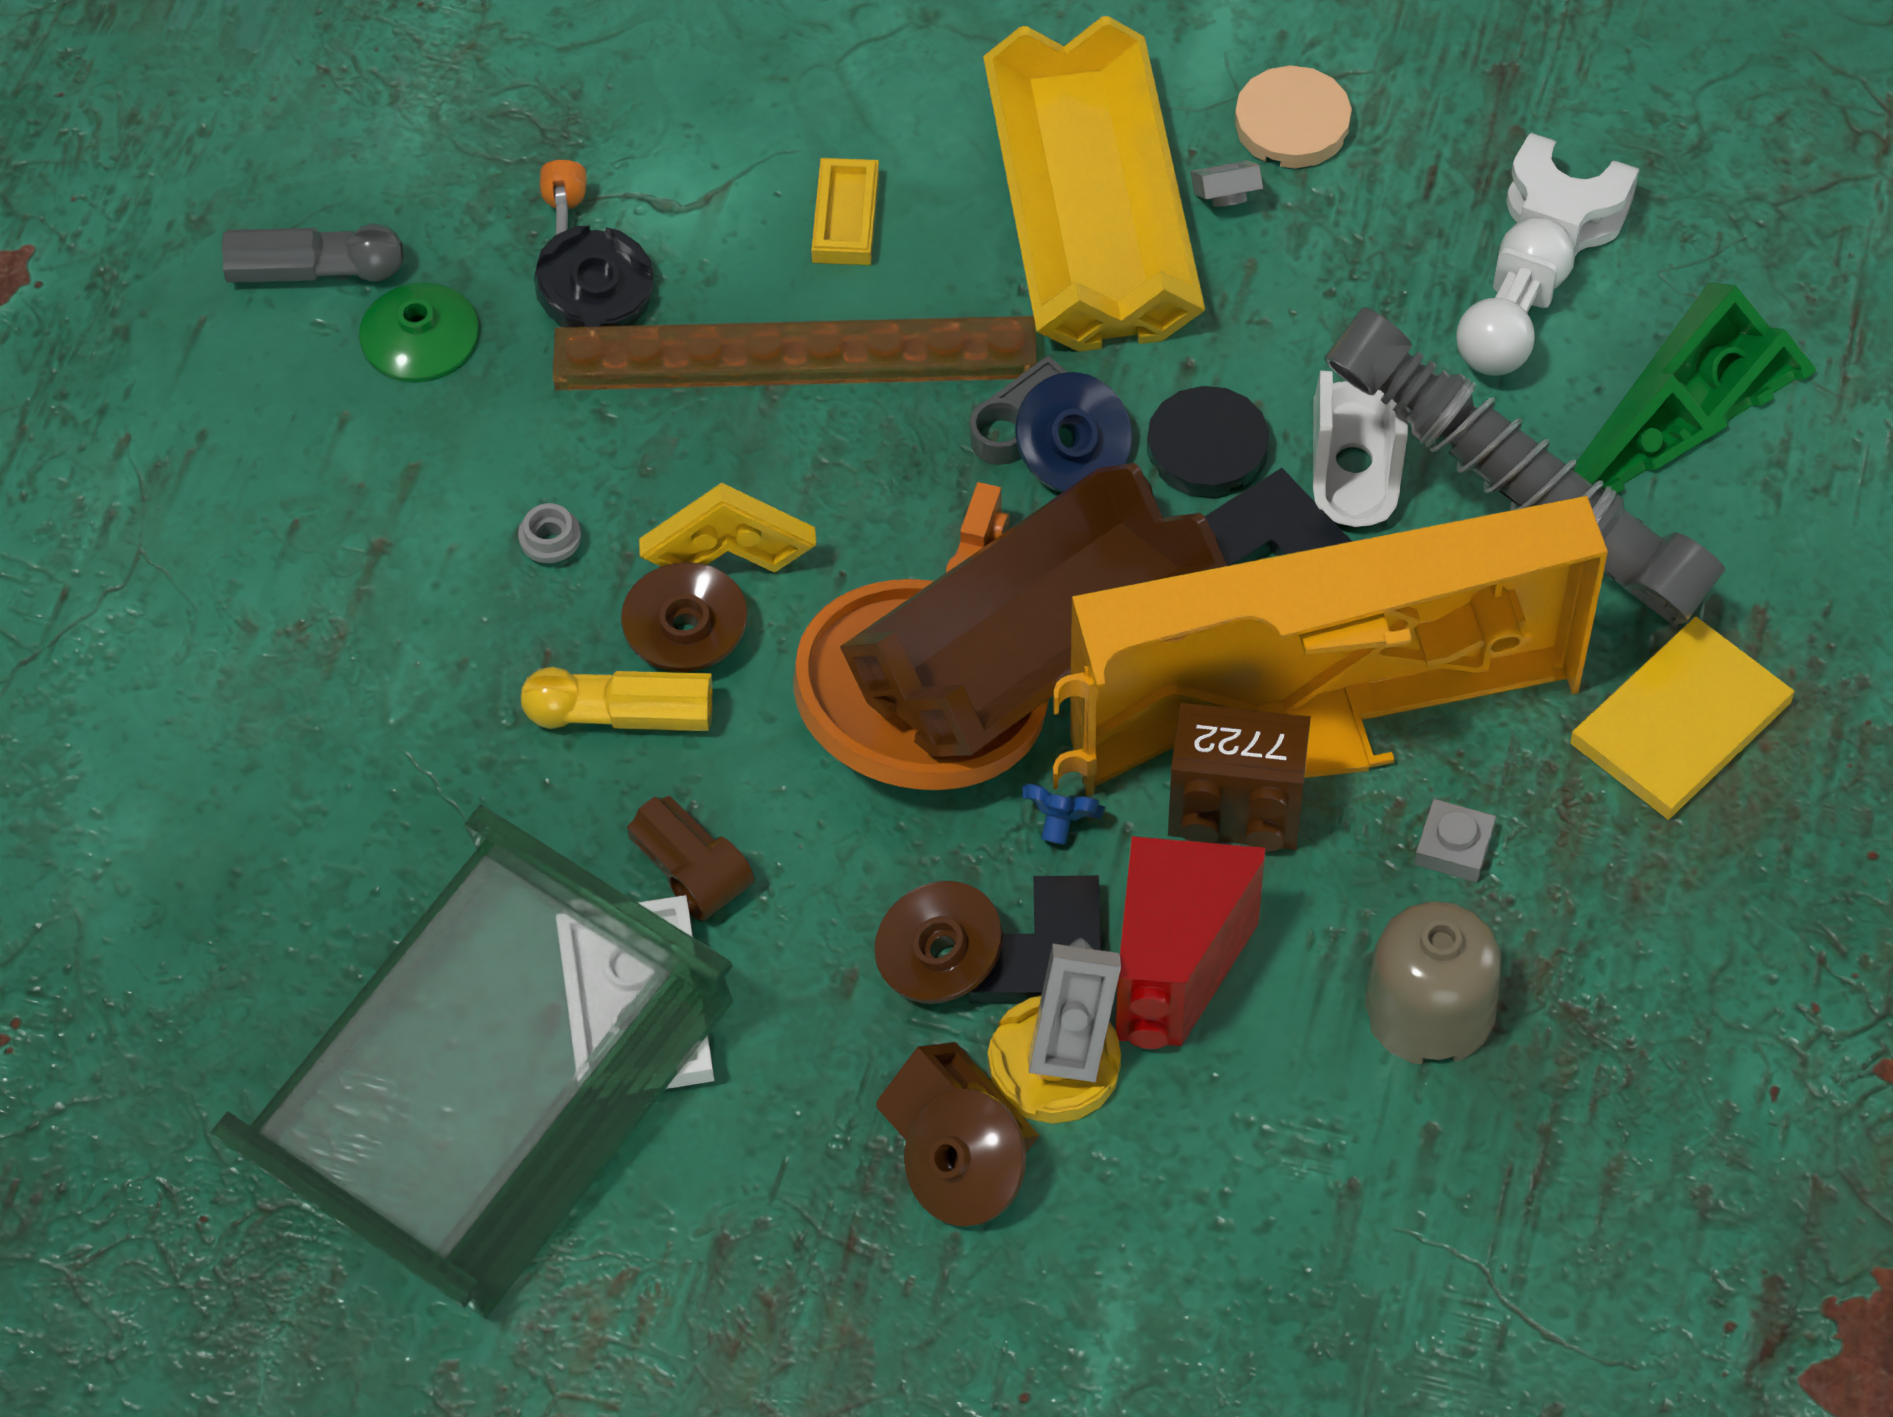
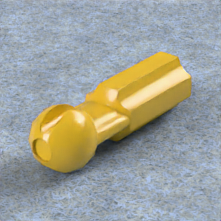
(624, 700)

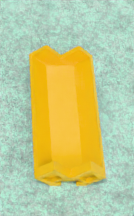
(1092, 186)

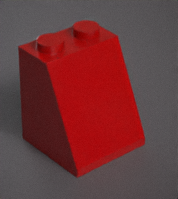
(1181, 933)

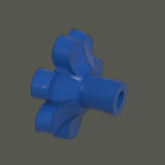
(1061, 811)

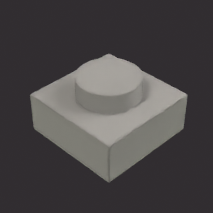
(1227, 182)
(1455, 840)

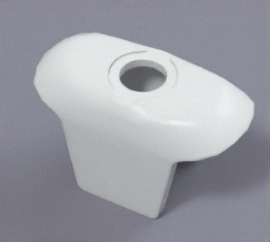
(1354, 419)

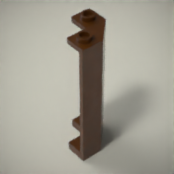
(998, 626)

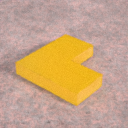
(728, 522)

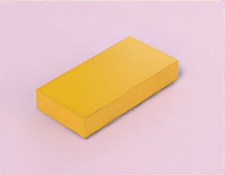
(845, 211)

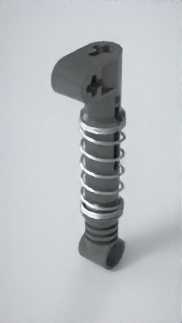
(1663, 572)

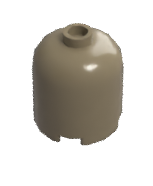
(1433, 983)

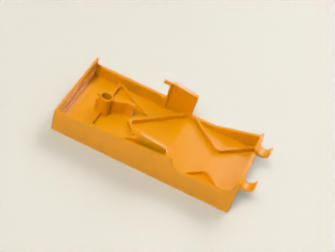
(1335, 636)

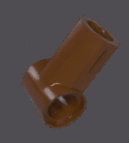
(694, 862)

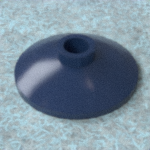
(1092, 416)

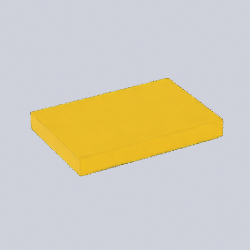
(1682, 717)

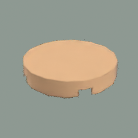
(1293, 116)

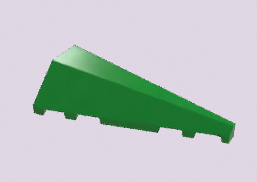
(1699, 379)

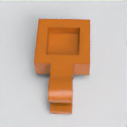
(982, 522)

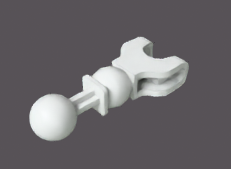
(1554, 223)

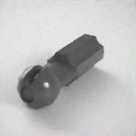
(305, 254)

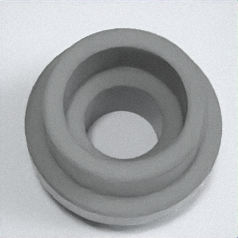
(548, 520)

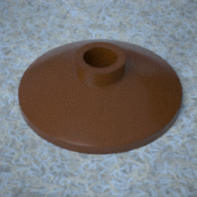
(684, 596)
(923, 925)
(988, 1153)

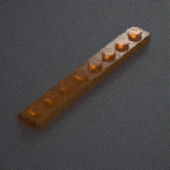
(793, 353)

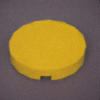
(1045, 1096)

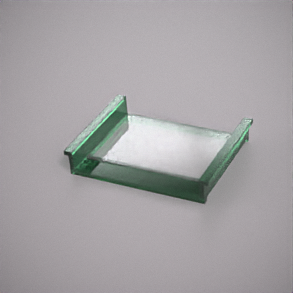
(489, 1066)

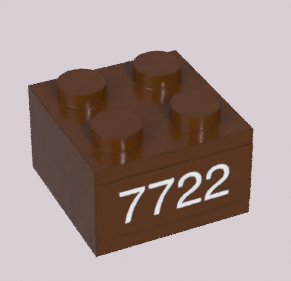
(1238, 776)

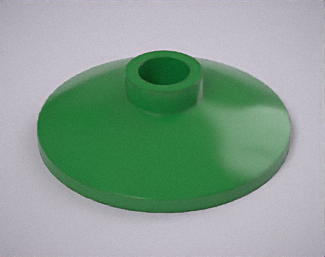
(423, 348)

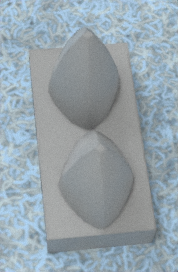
(1074, 1011)

